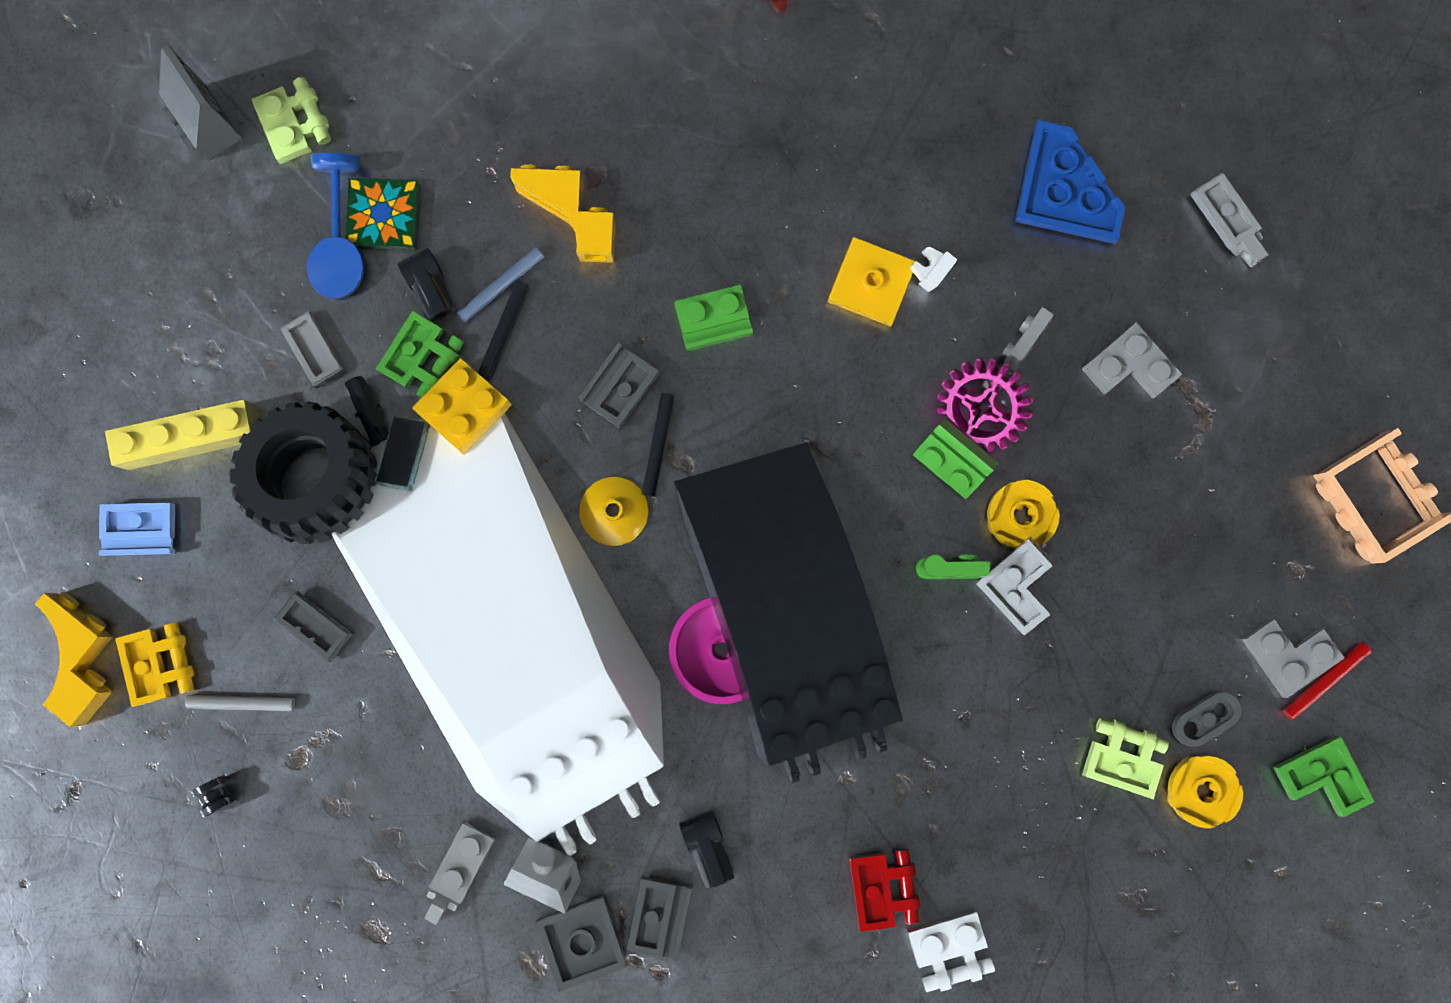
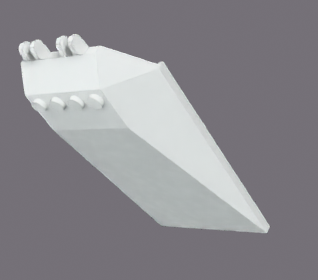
(509, 634)

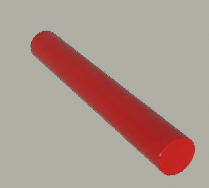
(1326, 681)

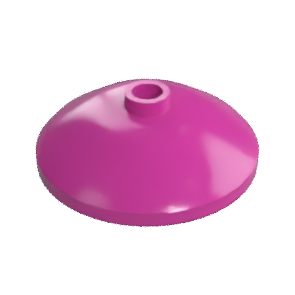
(696, 660)

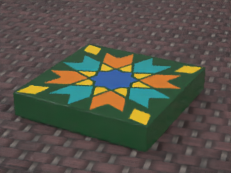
(383, 213)

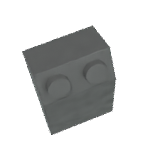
(194, 107)

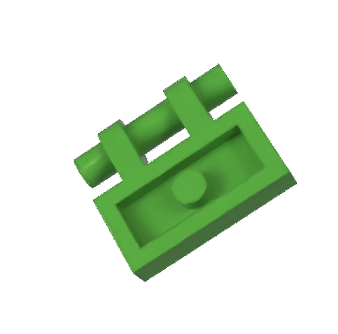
(411, 349)

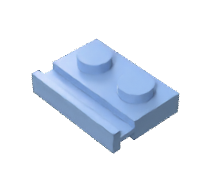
(136, 529)

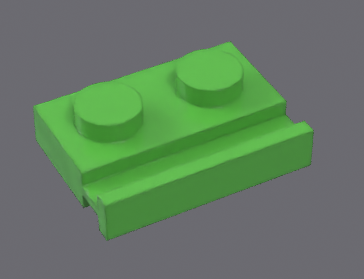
(713, 318)
(955, 458)

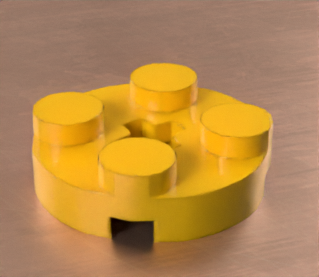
(1013, 496)
(1223, 781)

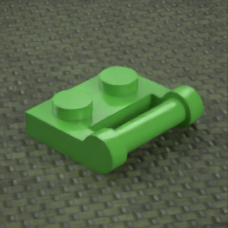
(960, 568)

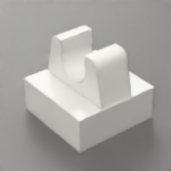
(938, 267)

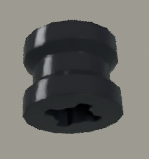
(213, 796)

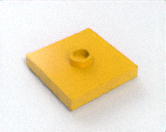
(871, 282)

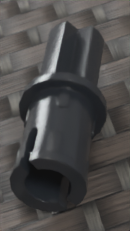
(366, 409)

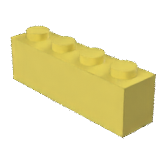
(180, 435)

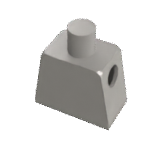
(542, 874)

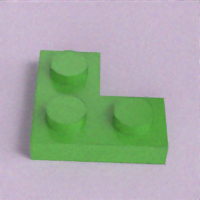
(1328, 767)

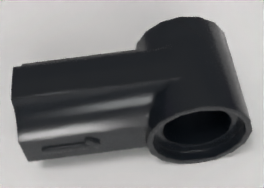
(424, 277)
(704, 840)

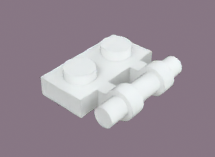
(947, 940)

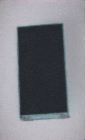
(402, 453)

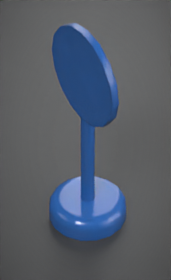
(335, 263)

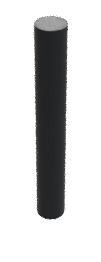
(503, 329)
(657, 445)

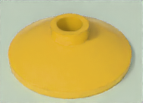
(620, 528)

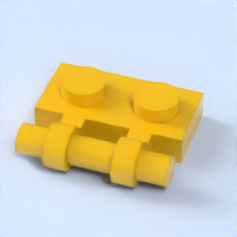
(145, 668)

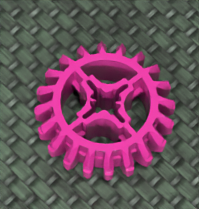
(997, 413)

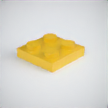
(462, 406)

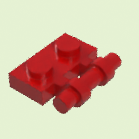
(873, 892)

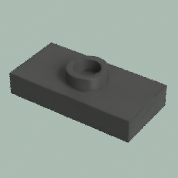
(313, 626)

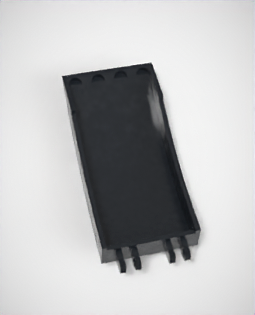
(790, 607)

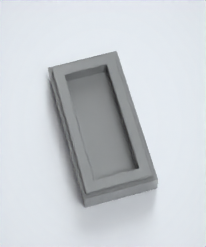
(313, 349)

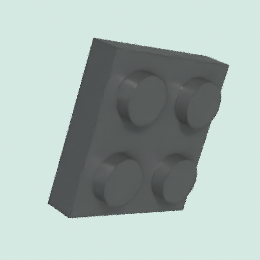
(581, 943)

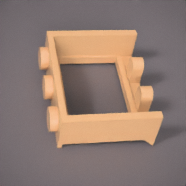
(1418, 493)

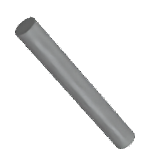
(229, 702)

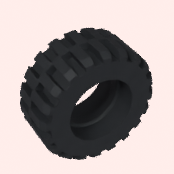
(275, 445)

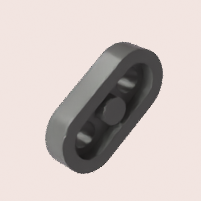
(1206, 722)

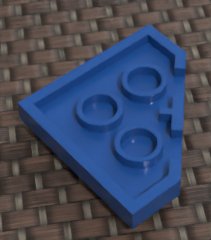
(1066, 188)

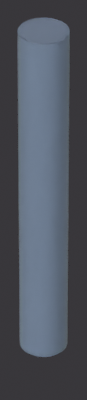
(500, 284)

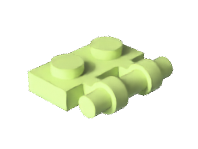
(281, 122)
(1121, 768)

